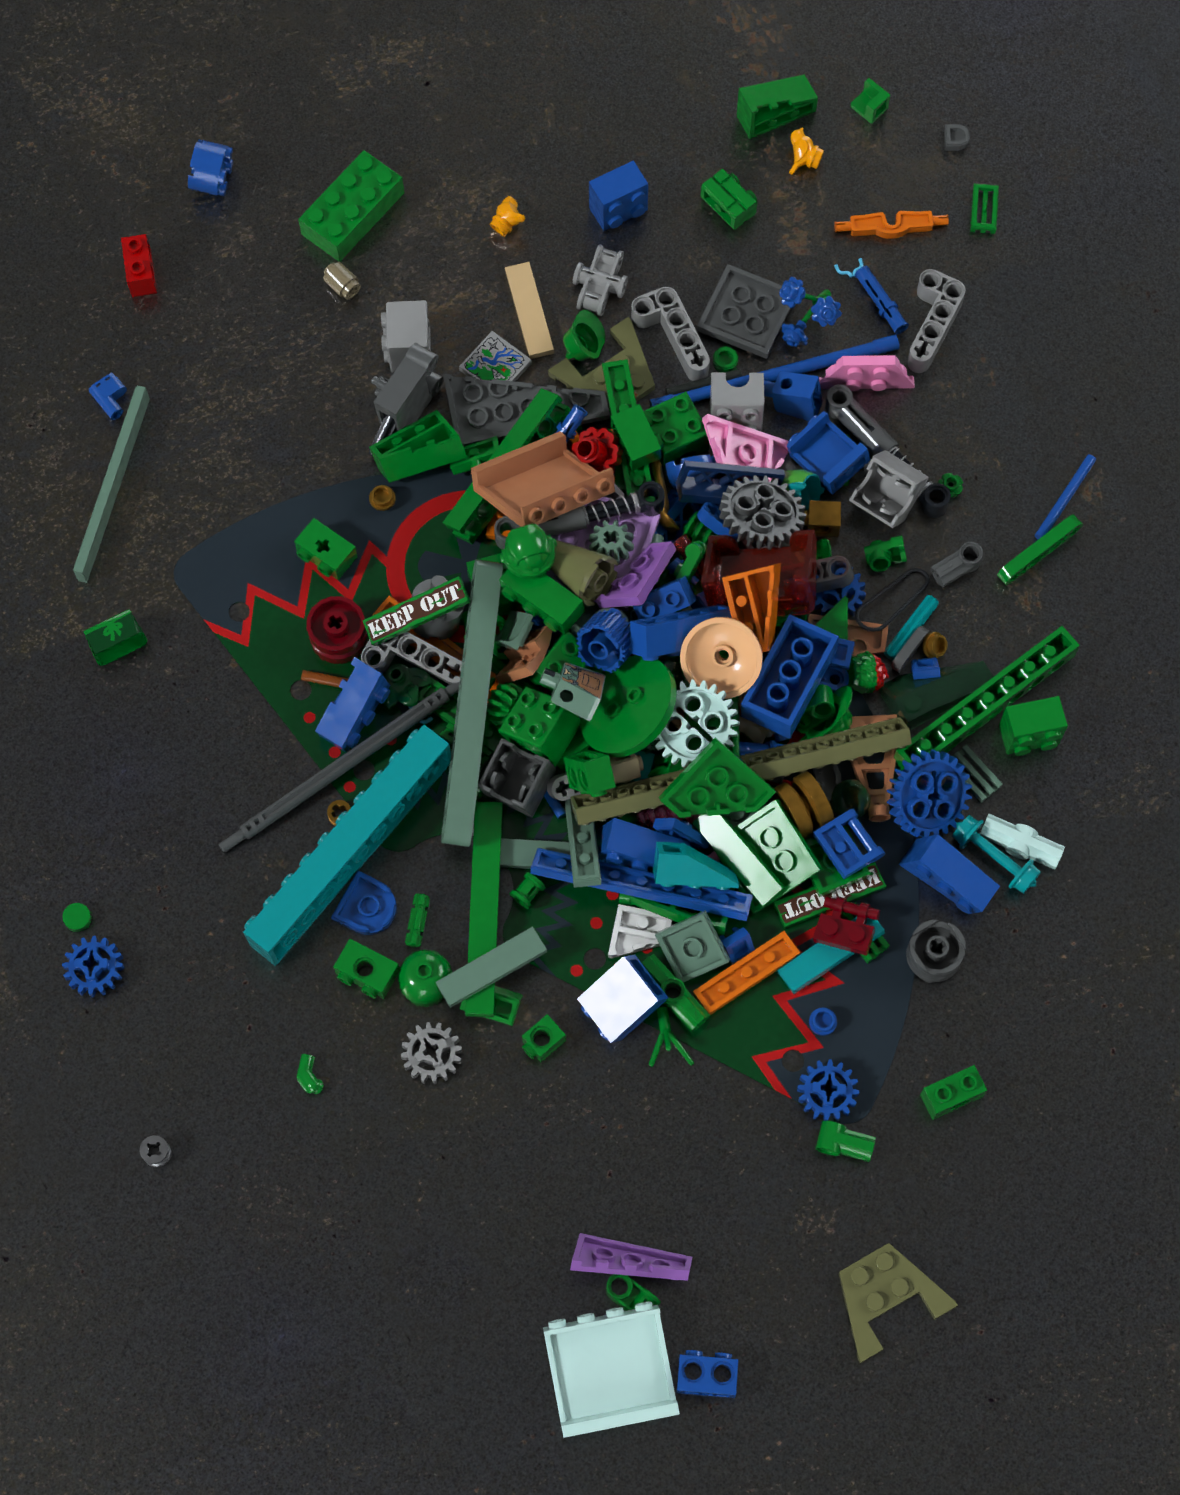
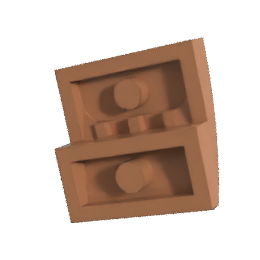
(527, 658)

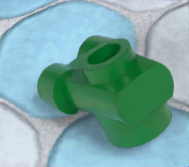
(881, 554)

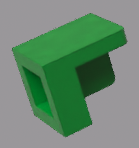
(871, 101)

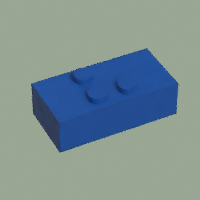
(789, 676)

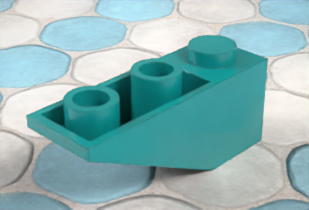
(686, 866)

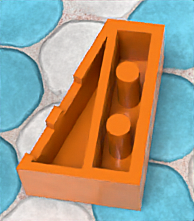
(754, 601)

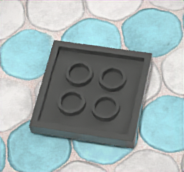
(745, 312)

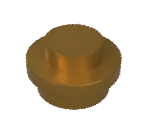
(382, 498)
(934, 645)

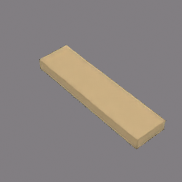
(529, 310)

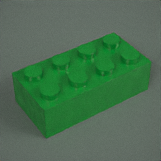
(351, 205)

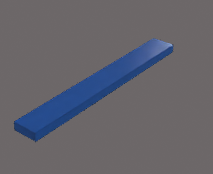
(643, 885)

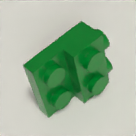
(829, 879)

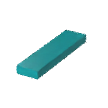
(818, 961)

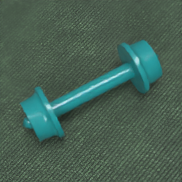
(968, 832)

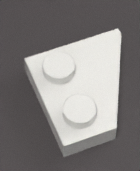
(635, 930)

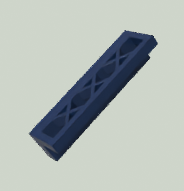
(706, 489)

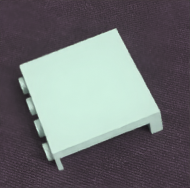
(610, 1369)

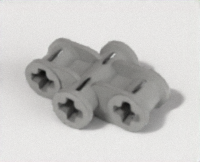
(600, 280)

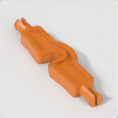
(877, 224)

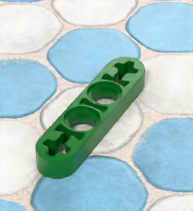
(1039, 549)

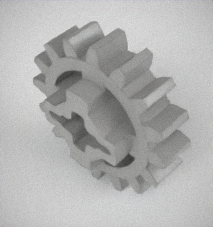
(422, 1058)

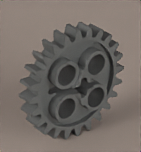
(762, 512)

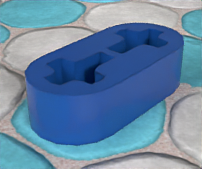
(709, 516)

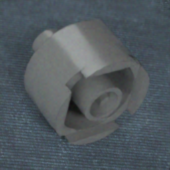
(443, 626)
(940, 936)

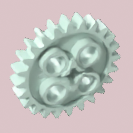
(711, 706)

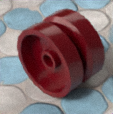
(337, 629)

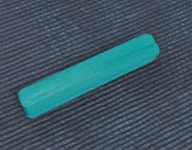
(917, 619)

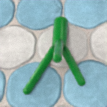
(667, 1035)

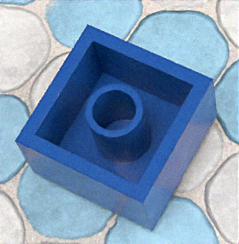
(618, 196)

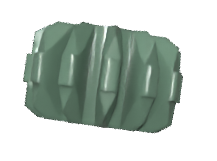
(609, 534)

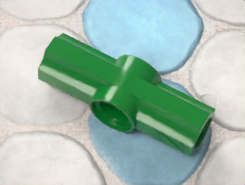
(685, 1005)

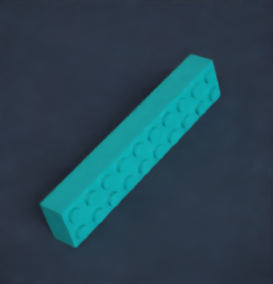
(348, 845)

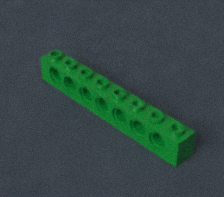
(993, 696)

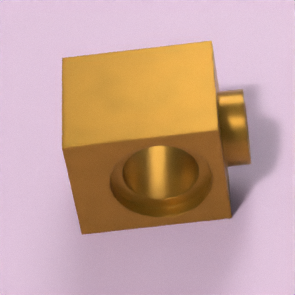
(823, 517)

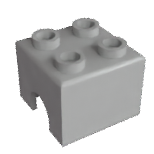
(402, 326)
(738, 404)
(889, 489)

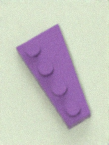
(623, 1258)

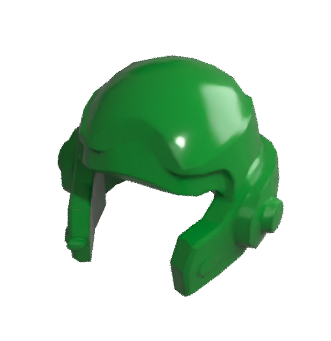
(528, 551)

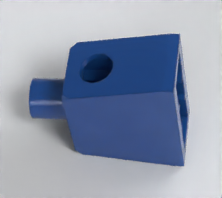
(795, 394)

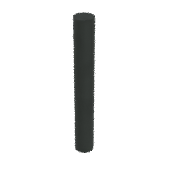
(700, 383)

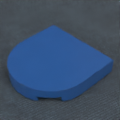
(366, 906)

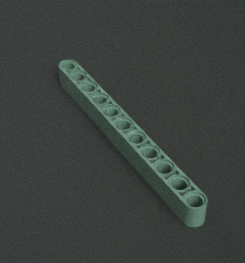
(472, 704)

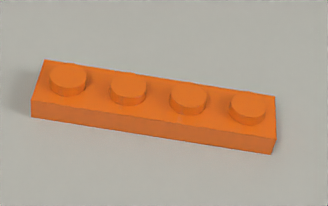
(746, 973)

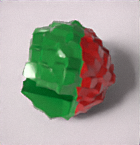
(867, 673)

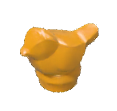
(804, 151)
(506, 216)

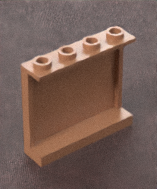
(540, 481)

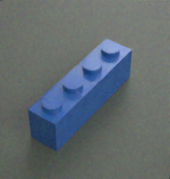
(666, 632)

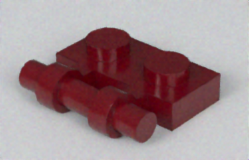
(845, 933)

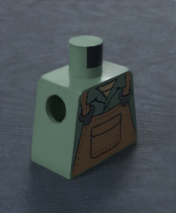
(575, 689)

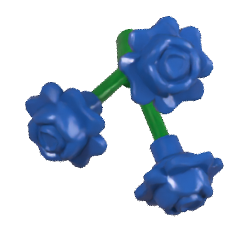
(823, 307)

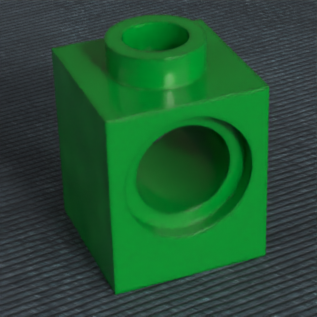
(547, 1027)

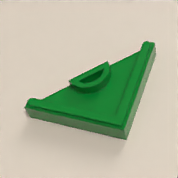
(836, 619)

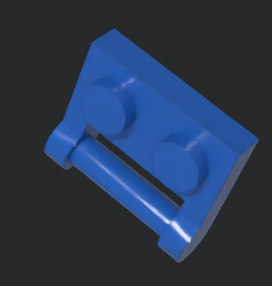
(842, 849)

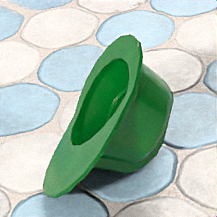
(584, 337)
(842, 718)

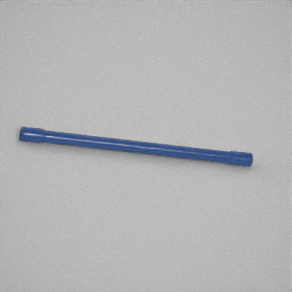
(875, 347)

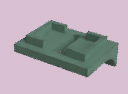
(515, 630)

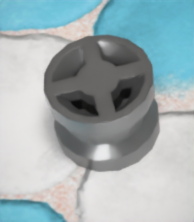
(159, 1155)

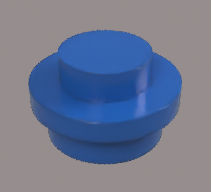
(823, 1021)

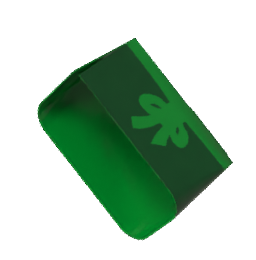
(115, 637)

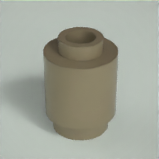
(341, 280)

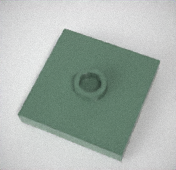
(692, 946)

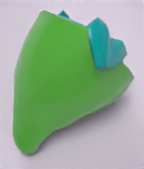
(806, 485)

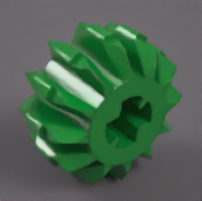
(502, 702)

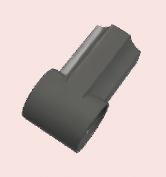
(956, 565)

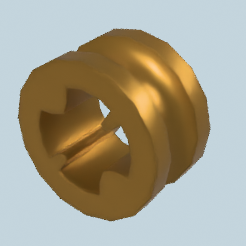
(337, 804)

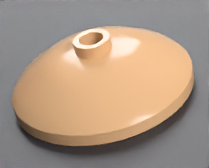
(702, 659)

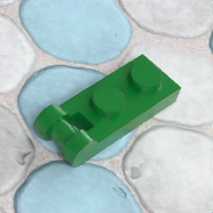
(695, 554)

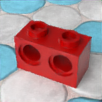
(138, 265)

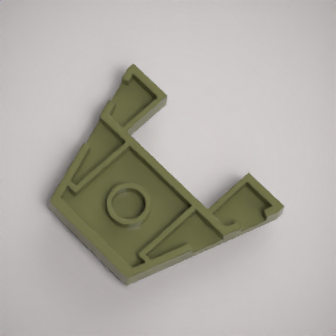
(640, 374)
(880, 1284)

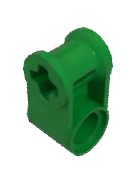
(818, 710)
(634, 1295)

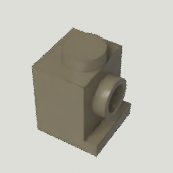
(626, 768)

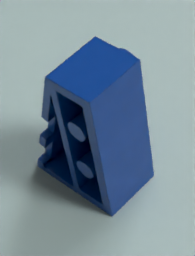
(353, 706)
(630, 844)
(949, 873)

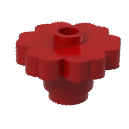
(598, 449)

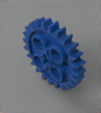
(929, 793)

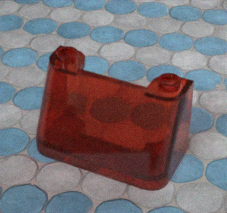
(797, 571)

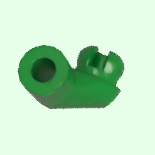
(306, 1077)

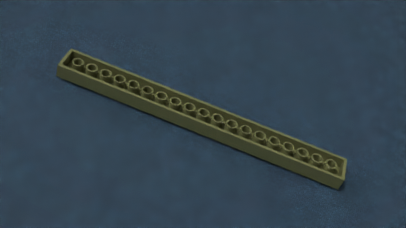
(766, 763)

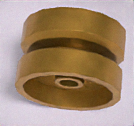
(805, 803)

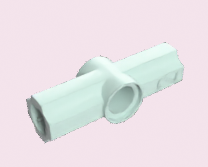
(1022, 841)

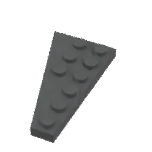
(493, 406)

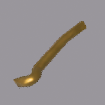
(665, 520)

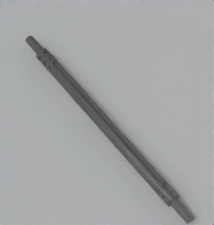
(340, 766)

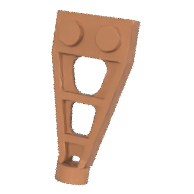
(876, 812)

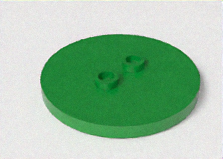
(632, 708)

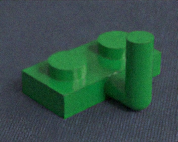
(477, 454)

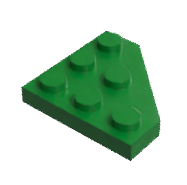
(716, 785)

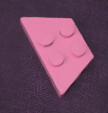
(867, 373)
(743, 445)

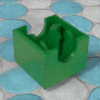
(679, 428)
(560, 651)
(540, 725)

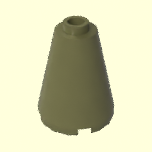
(584, 571)

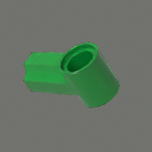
(837, 1140)

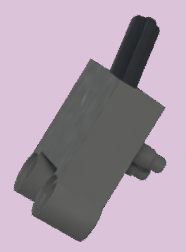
(407, 391)

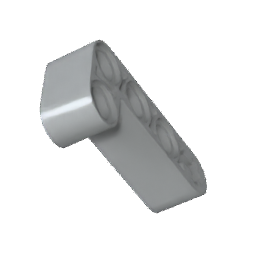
(934, 324)
(677, 335)
(419, 658)

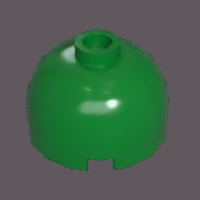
(419, 977)

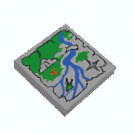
(495, 360)

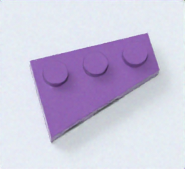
(639, 581)

